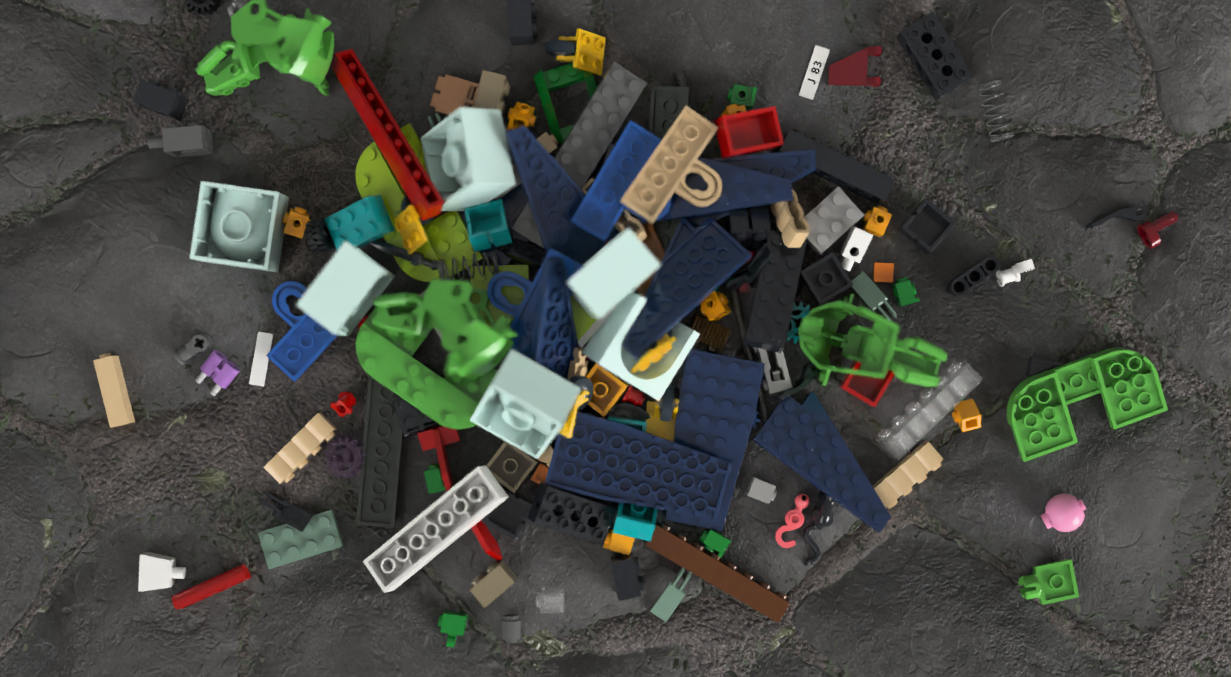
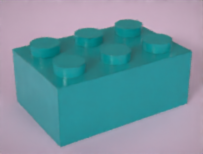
(360, 223)

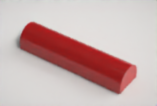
(210, 587)

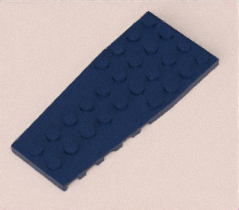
(717, 417)
(637, 468)

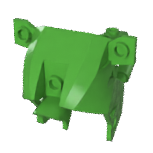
(287, 44)
(463, 328)
(875, 348)

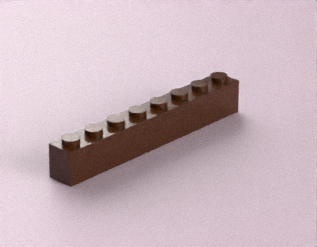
(718, 573)

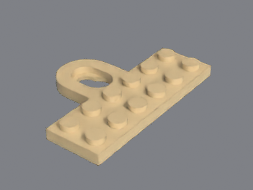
(670, 164)

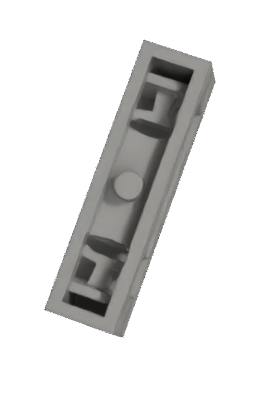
(778, 384)

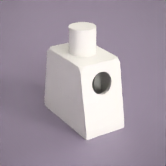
(855, 238)
(158, 571)

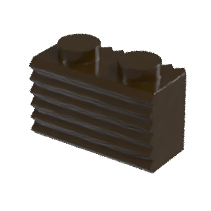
(710, 333)

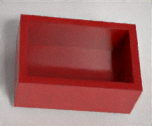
(748, 132)
(866, 388)

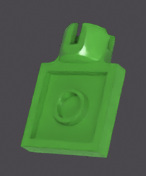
(1050, 582)

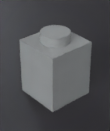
(761, 490)

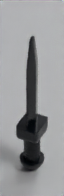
(416, 258)

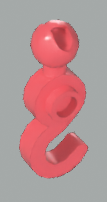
(793, 520)

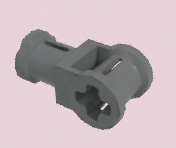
(193, 348)

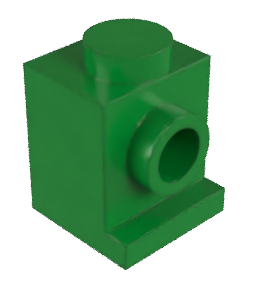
(748, 100)
(904, 292)
(434, 479)
(714, 541)

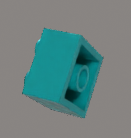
(635, 521)

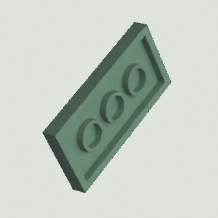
(287, 544)

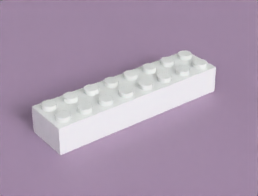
(435, 529)

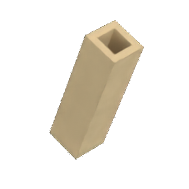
(113, 390)

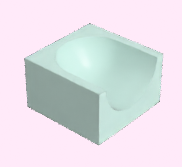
(468, 158)
(239, 226)
(612, 274)
(345, 290)
(607, 349)
(525, 404)

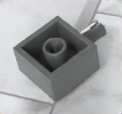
(184, 141)

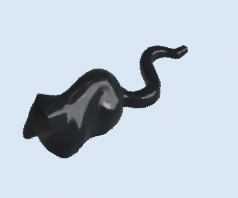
(822, 517)

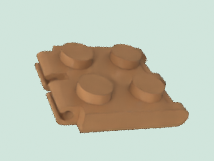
(453, 94)

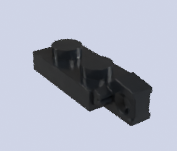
(524, 252)

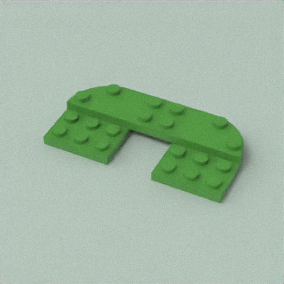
(390, 362)
(1039, 403)

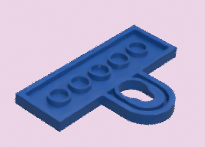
(602, 202)
(525, 313)
(303, 341)

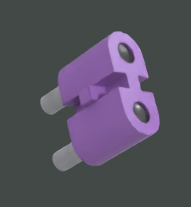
(219, 369)

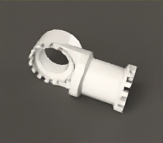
(1013, 273)

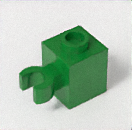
(454, 624)

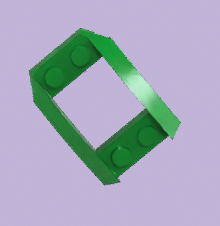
(557, 79)

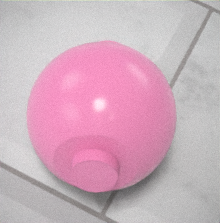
(1064, 512)

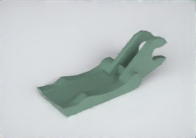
(871, 294)
(670, 597)

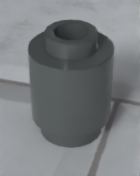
(511, 628)

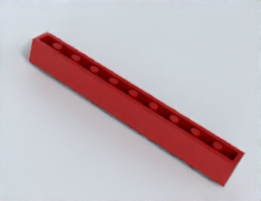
(387, 134)

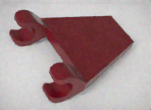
(853, 69)

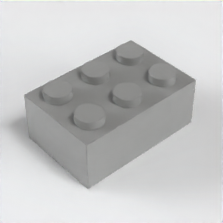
(831, 220)

